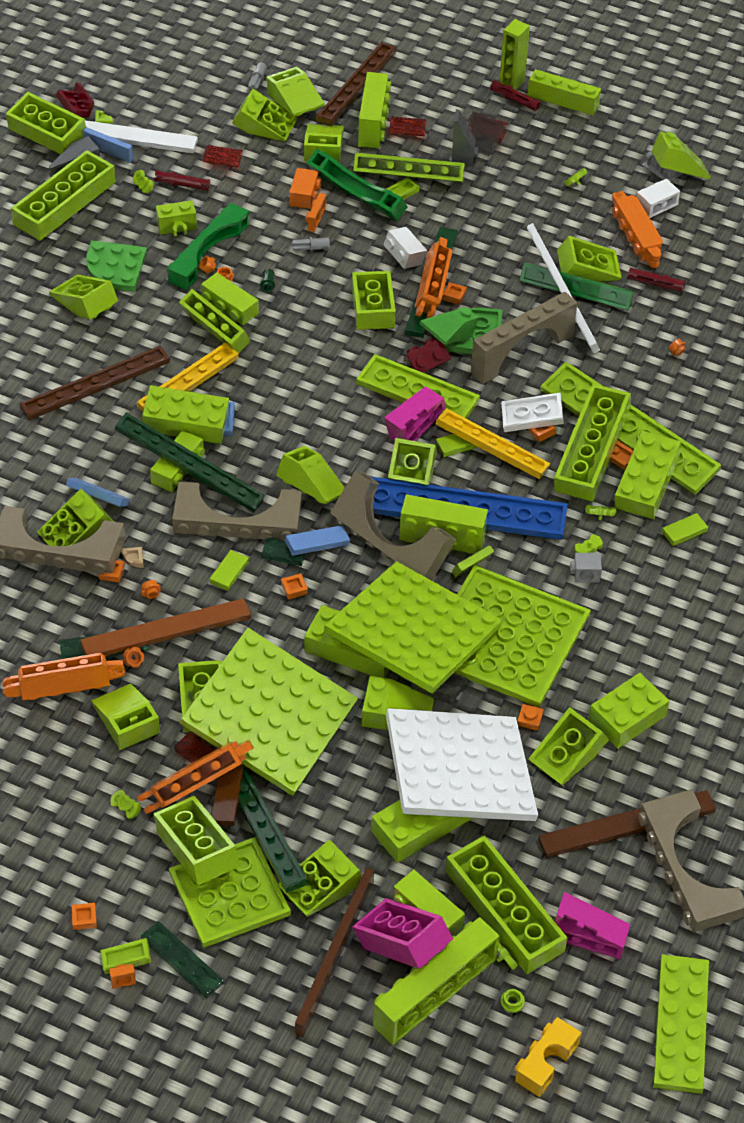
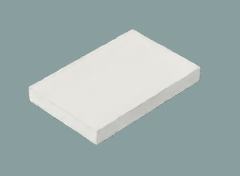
(532, 412)

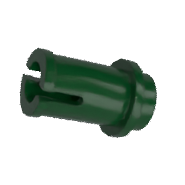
(267, 283)

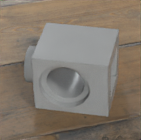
(586, 567)

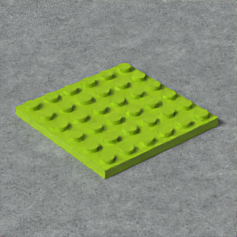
(413, 626)
(530, 643)
(273, 703)

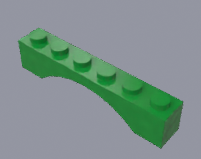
(374, 196)
(227, 224)

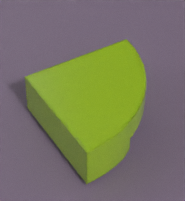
(102, 118)

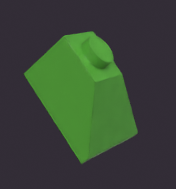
(451, 325)

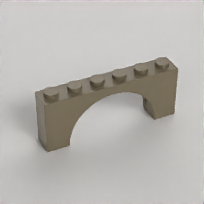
(490, 349)
(356, 511)
(195, 517)
(93, 555)
(700, 903)

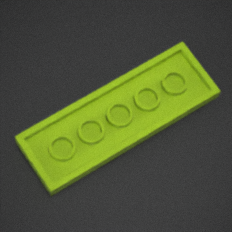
(403, 382)
(681, 1024)

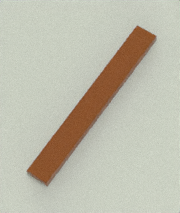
(167, 628)

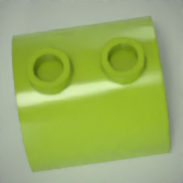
(412, 461)

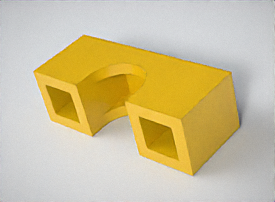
(557, 1040)

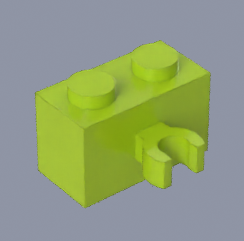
(176, 217)

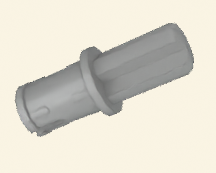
(257, 76)
(311, 244)

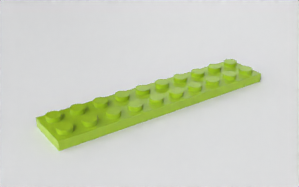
(693, 467)

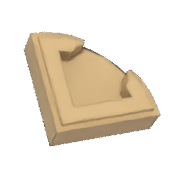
(133, 556)

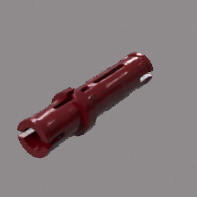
(509, 92)
(182, 180)
(655, 279)

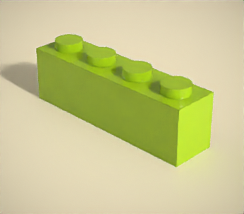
(514, 54)
(564, 92)
(214, 321)

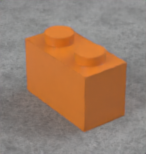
(304, 188)

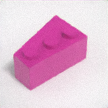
(415, 415)
(591, 927)

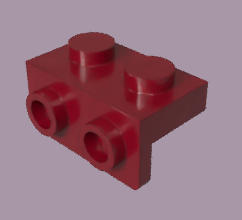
(76, 101)
(428, 356)

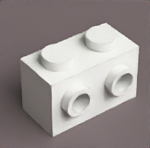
(658, 197)
(405, 247)

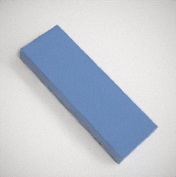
(110, 145)
(98, 492)
(317, 540)

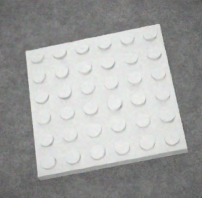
(460, 765)

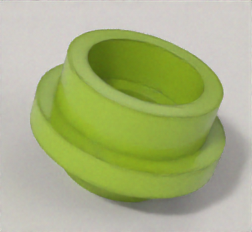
(512, 994)

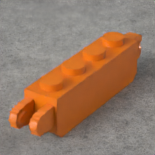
(638, 228)
(433, 278)
(62, 676)
(196, 774)

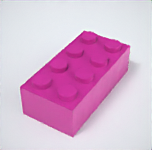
(403, 933)

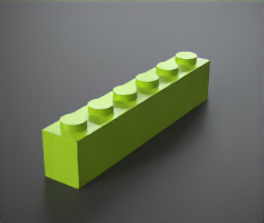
(409, 167)

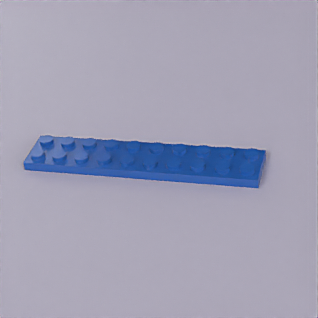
(504, 514)

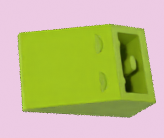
(294, 91)
(264, 117)
(324, 138)
(310, 474)
(74, 521)
(127, 716)
(329, 879)

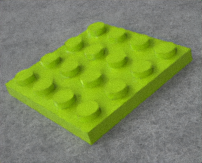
(234, 900)

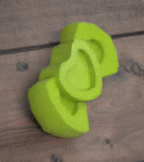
(574, 178)
(142, 181)
(600, 511)
(590, 545)
(126, 804)
(506, 956)

